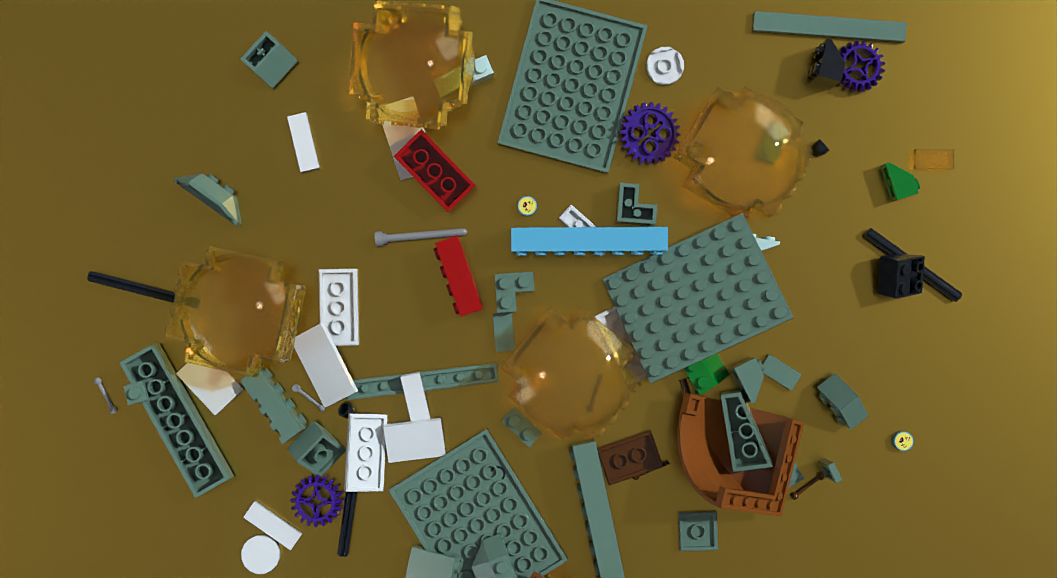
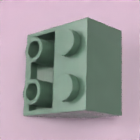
(269, 59)

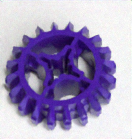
(861, 73)
(308, 500)

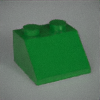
(706, 374)

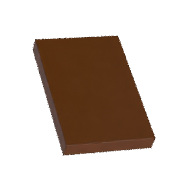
(630, 458)

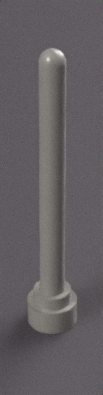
(383, 238)

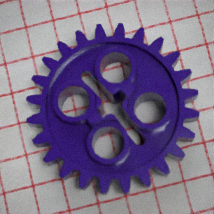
(639, 120)

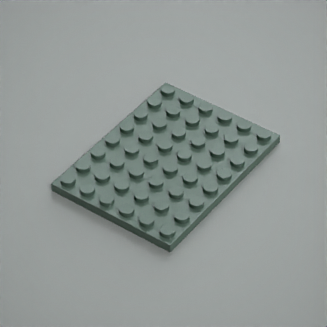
(572, 84)
(697, 298)
(463, 502)

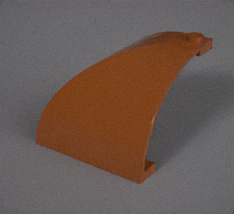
(708, 462)

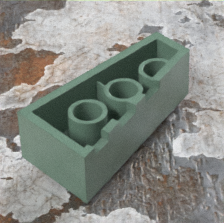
(274, 405)
(743, 435)

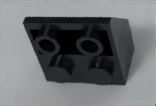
(828, 65)
(901, 275)

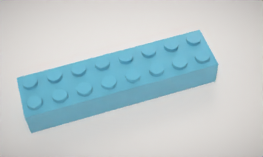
(589, 239)

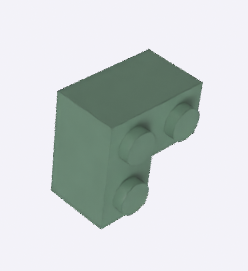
(631, 211)
(508, 285)
(843, 401)

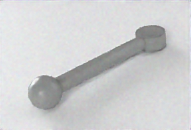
(296, 388)
(113, 409)

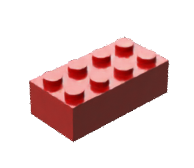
(434, 170)
(459, 276)

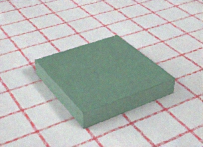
(698, 530)

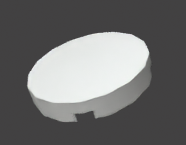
(664, 66)
(260, 554)

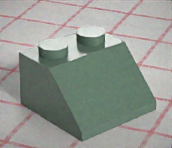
(748, 377)
(316, 449)

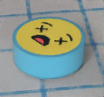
(527, 205)
(902, 440)

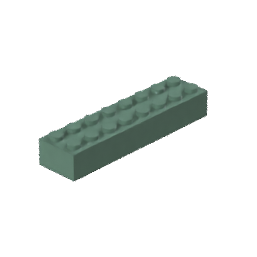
(177, 420)
(596, 509)

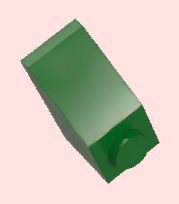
(899, 182)

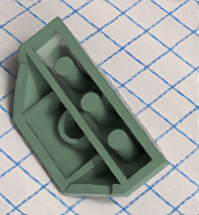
(213, 195)
(493, 559)

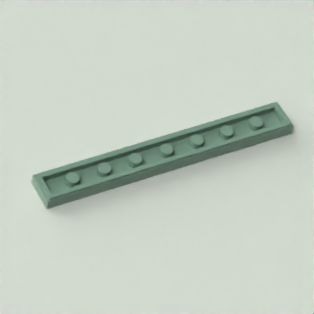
(829, 26)
(430, 379)

